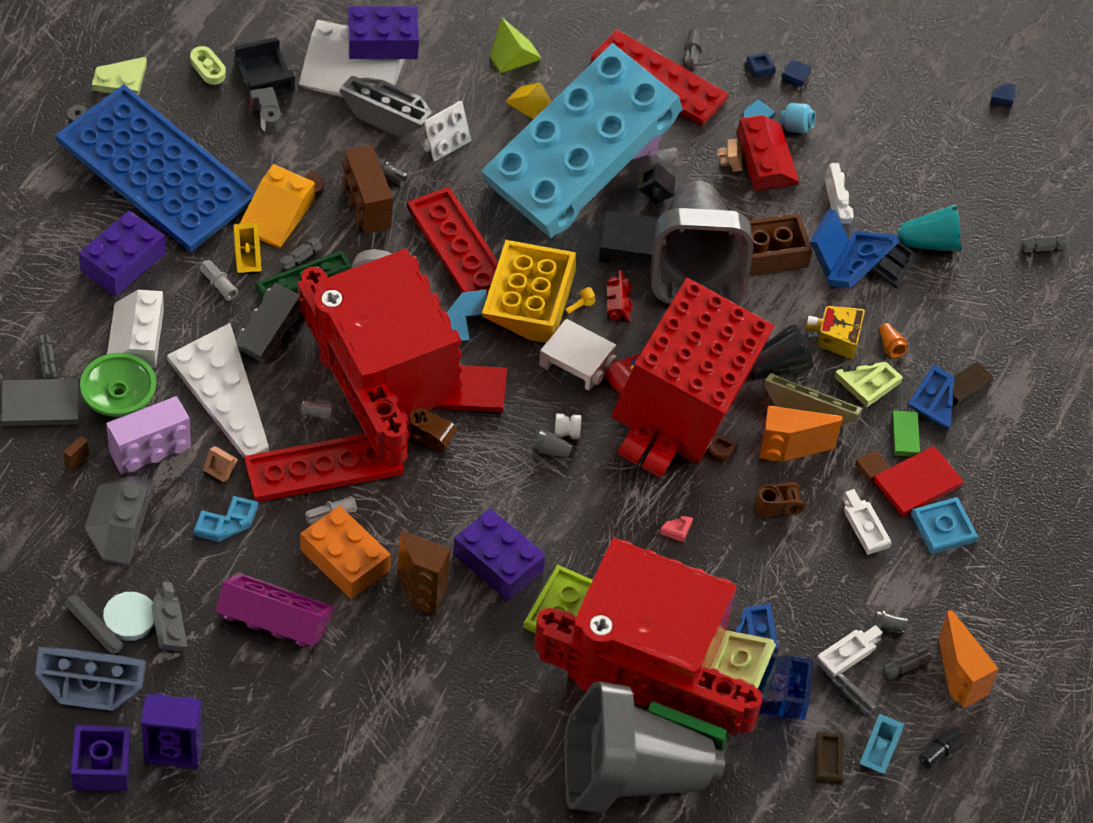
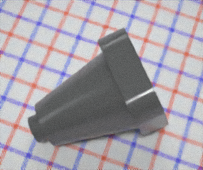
(701, 243)
(628, 752)

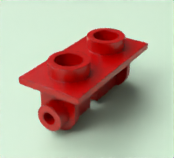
(619, 289)

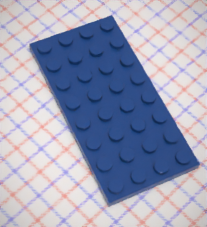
(156, 167)

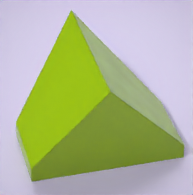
(511, 49)

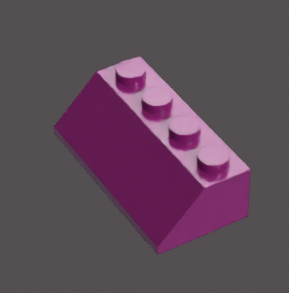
(273, 609)

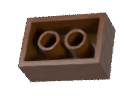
(367, 189)

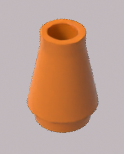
(893, 342)

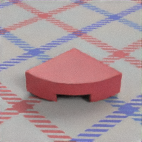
(677, 528)

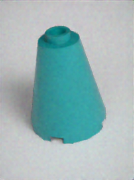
(933, 231)

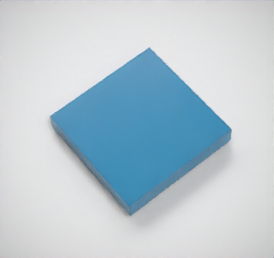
(944, 525)

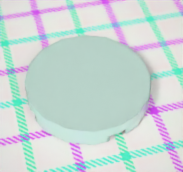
(129, 616)

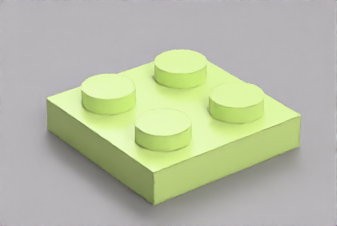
(743, 656)

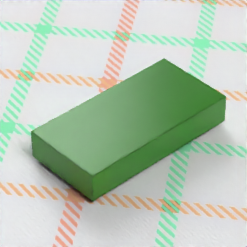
(905, 433)

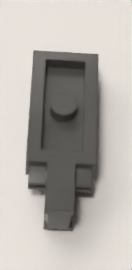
(168, 619)

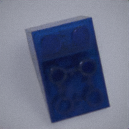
(786, 687)

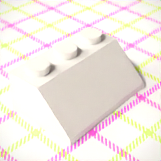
(137, 325)

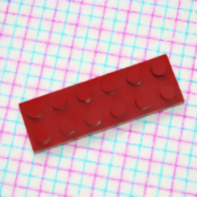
(697, 96)
(455, 240)
(316, 468)

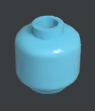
(798, 118)

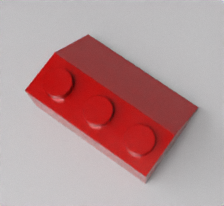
(766, 153)

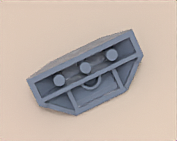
(89, 677)

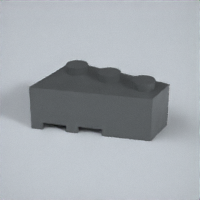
(270, 323)

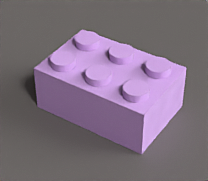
(149, 435)

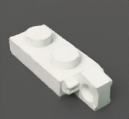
(836, 192)
(865, 523)
(848, 651)

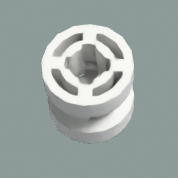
(567, 426)

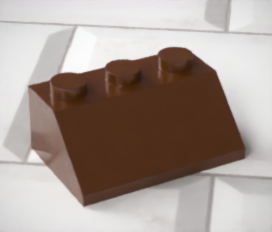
(779, 244)
(423, 571)

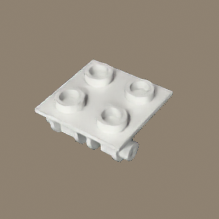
(446, 131)

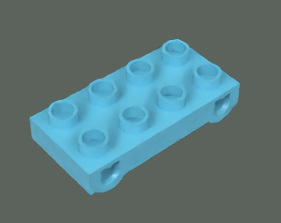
(582, 140)

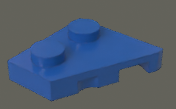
(935, 397)

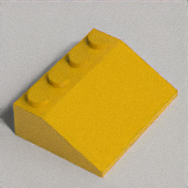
(530, 289)

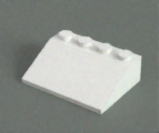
(329, 65)

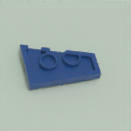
(860, 256)

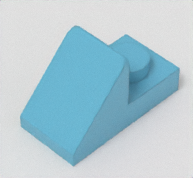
(882, 743)

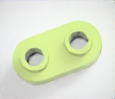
(208, 65)

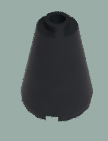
(783, 355)

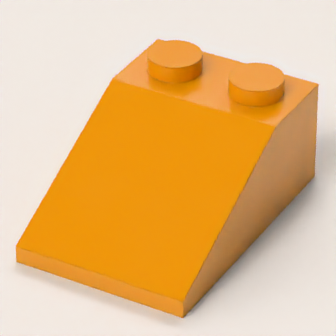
(279, 204)

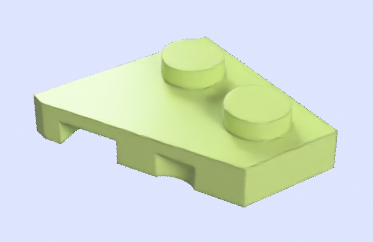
(112, 76)
(869, 382)

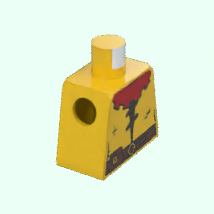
(838, 329)

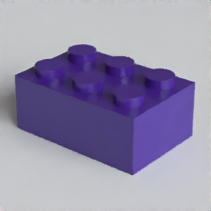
(383, 32)
(122, 253)
(499, 554)
(172, 731)

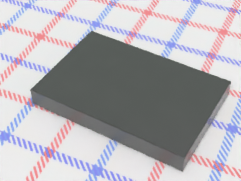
(40, 402)

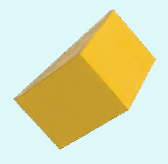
(530, 99)
(247, 247)

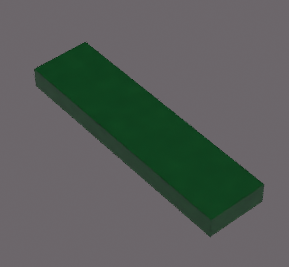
(330, 264)

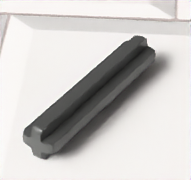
(93, 624)

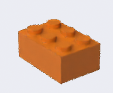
(345, 552)

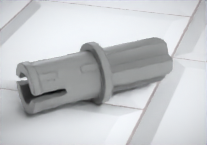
(219, 280)
(314, 515)

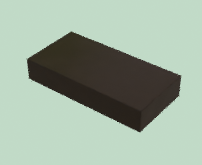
(970, 381)
(829, 758)

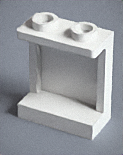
(579, 353)

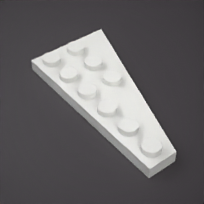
(219, 382)

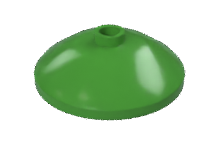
(118, 375)

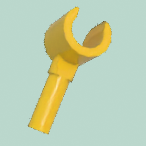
(587, 299)

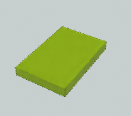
(562, 591)

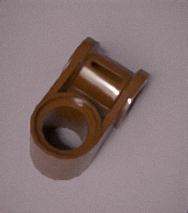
(432, 431)
(780, 500)

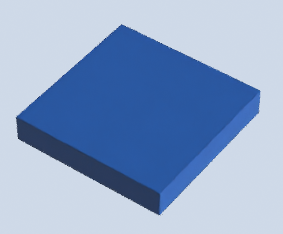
(829, 241)

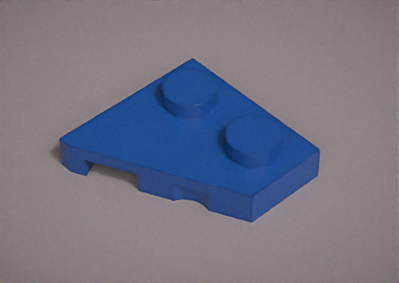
(758, 622)

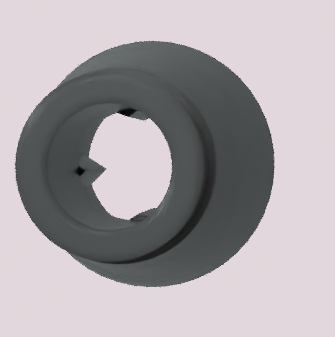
(552, 445)

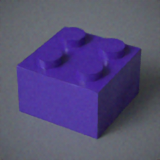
(101, 758)

